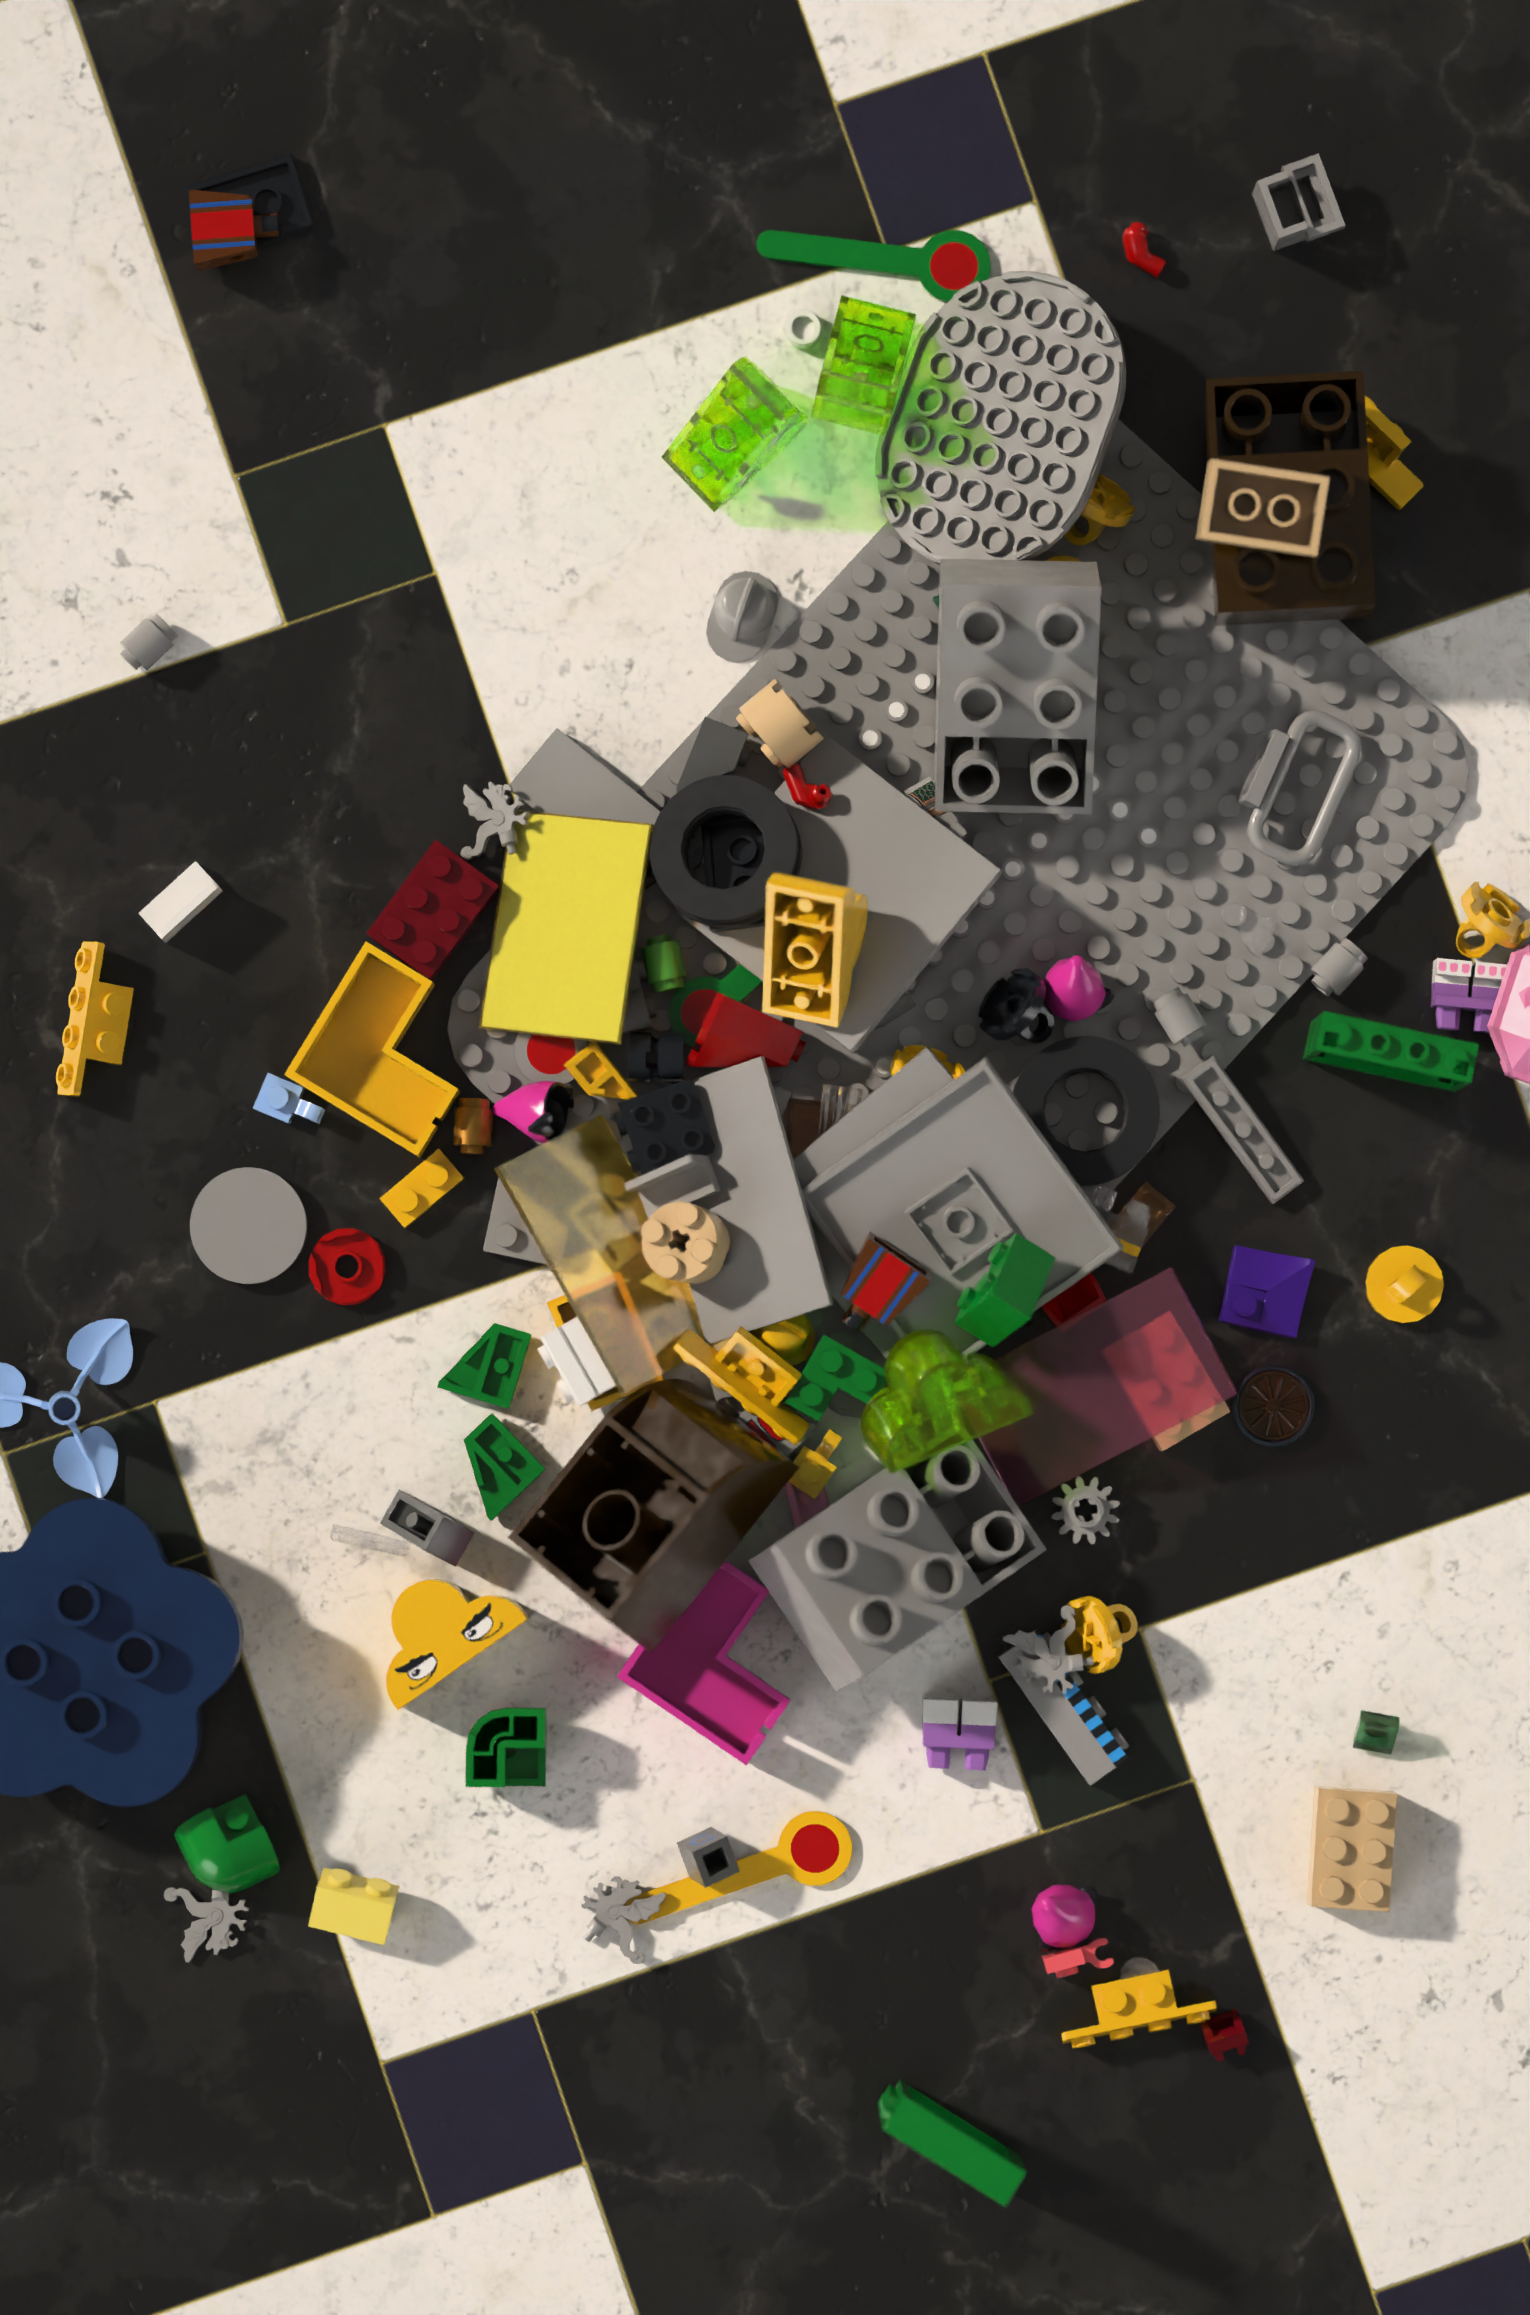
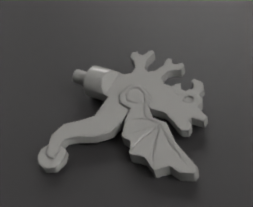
(499, 819)
(1053, 1663)
(612, 1912)
(214, 1914)

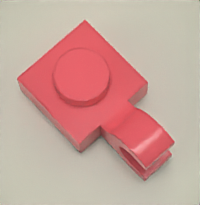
(1067, 1960)

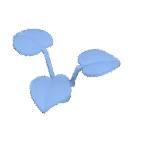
(90, 1457)

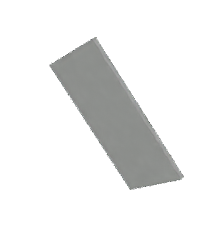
(773, 1253)

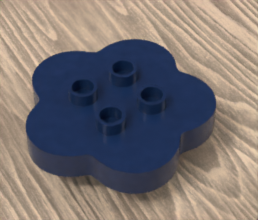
(106, 1657)

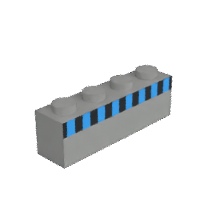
(1071, 1718)

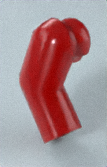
(1138, 252)
(804, 793)

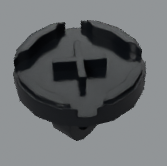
(1013, 1006)

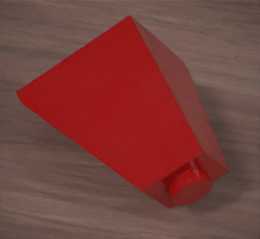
(740, 1033)

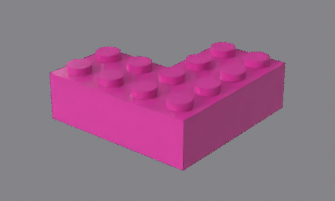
(698, 1680)

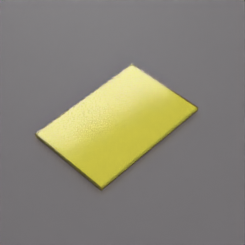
(567, 928)

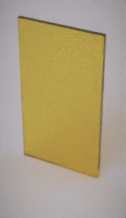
(592, 1240)

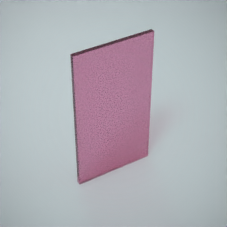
(1105, 1386)

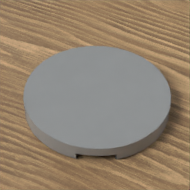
(248, 1225)

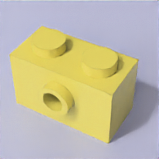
(354, 1905)

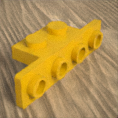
(1384, 447)
(96, 1020)
(751, 1376)
(1136, 2004)

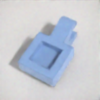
(283, 1100)

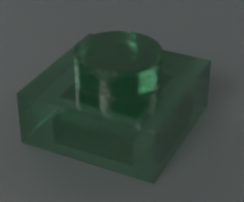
(1376, 1732)

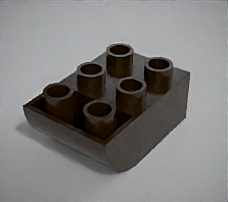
(1305, 427)
(653, 1506)

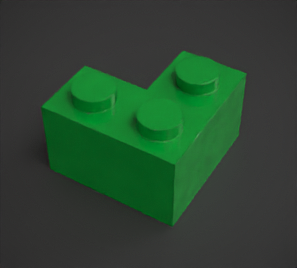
(1006, 1292)
(831, 1369)

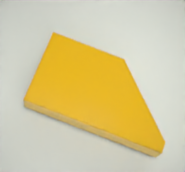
(598, 1074)

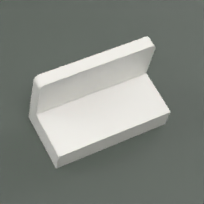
(180, 902)

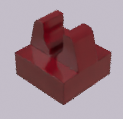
(1224, 2033)

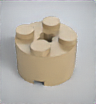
(779, 724)
(664, 1238)

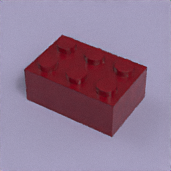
(433, 911)

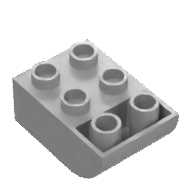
(1016, 686)
(896, 1559)

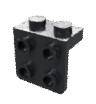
(664, 1126)

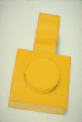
(814, 1467)

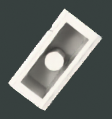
(576, 1361)

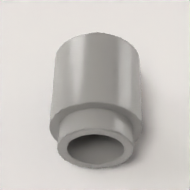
(147, 642)
(1338, 968)
(1179, 1017)

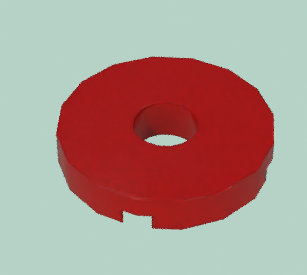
(347, 1243)

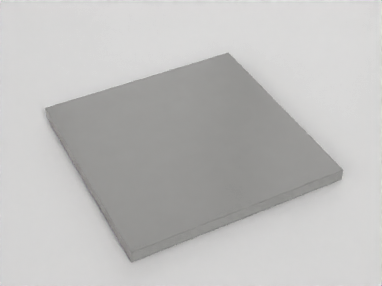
(905, 862)
(952, 1187)

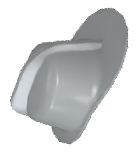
(742, 616)

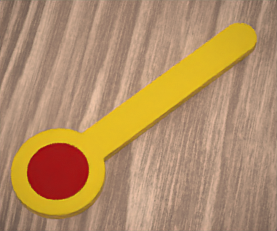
(810, 1849)

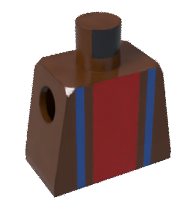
(226, 228)
(881, 1283)

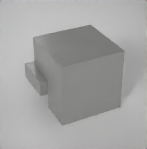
(1298, 203)

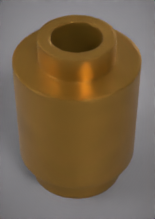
(473, 1125)

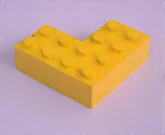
(354, 1058)

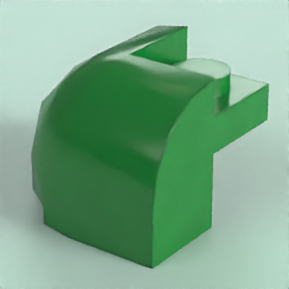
(507, 1749)
(227, 1847)

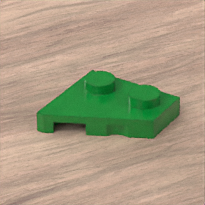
(490, 1367)
(500, 1464)

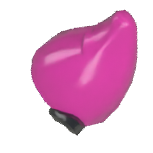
(1075, 989)
(537, 1109)
(1064, 1916)

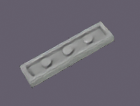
(1242, 1129)

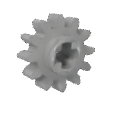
(1093, 1497)

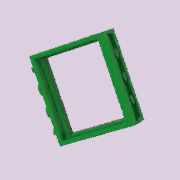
(1390, 1051)
(951, 2142)

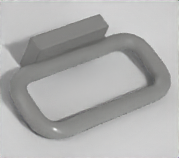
(1269, 772)

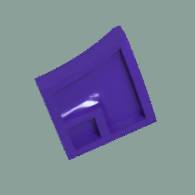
(1265, 1291)

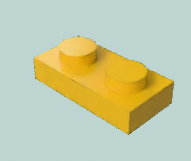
(422, 1188)

